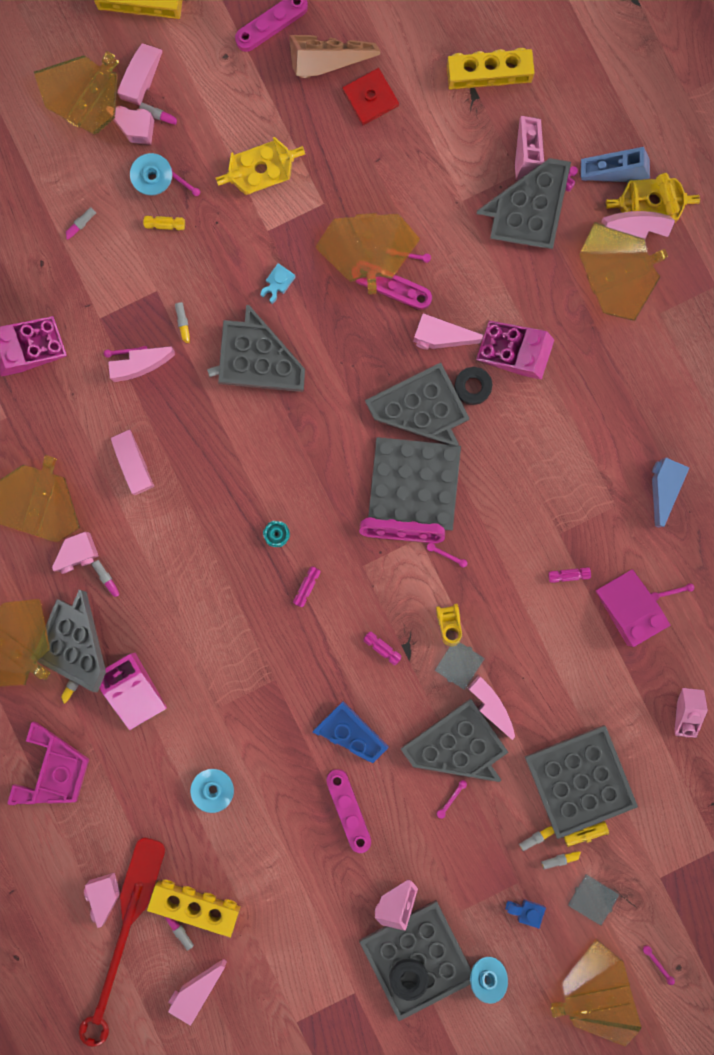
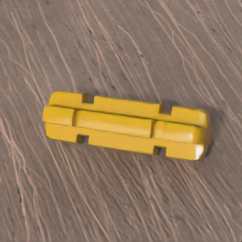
(667, 194)
(164, 222)

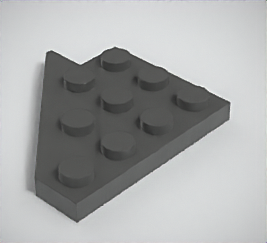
(531, 206)
(257, 357)
(422, 406)
(74, 643)
(458, 745)

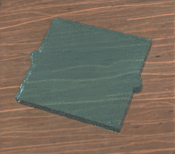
(459, 664)
(593, 899)

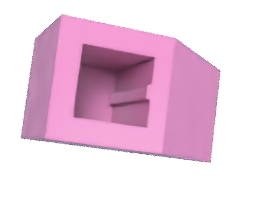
(135, 124)
(75, 551)
(690, 712)
(102, 895)

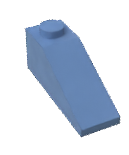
(617, 166)
(666, 486)

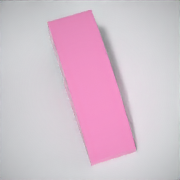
(139, 74)
(640, 222)
(139, 363)
(132, 462)
(492, 706)

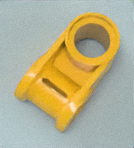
(449, 620)

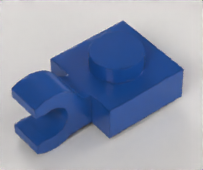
(529, 912)

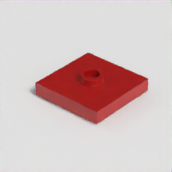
(370, 96)

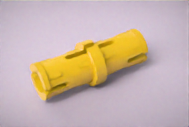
(587, 834)

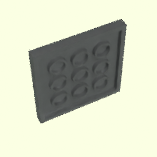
(414, 482)
(581, 781)
(427, 941)

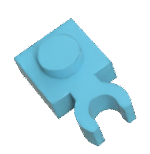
(279, 281)

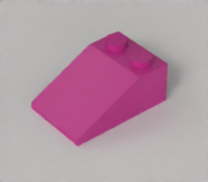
(632, 608)

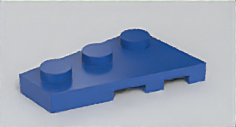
(350, 731)

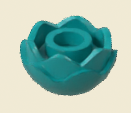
(269, 533)

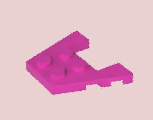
(60, 772)

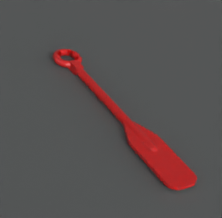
(134, 900)

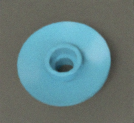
(146, 166)
(210, 801)
(496, 980)

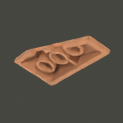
(318, 57)

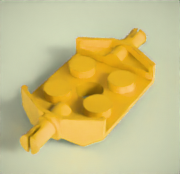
(272, 154)
(637, 197)

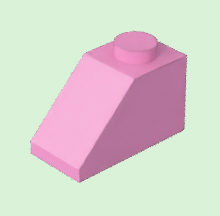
(396, 906)

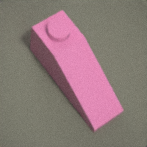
(529, 146)
(440, 334)
(194, 993)

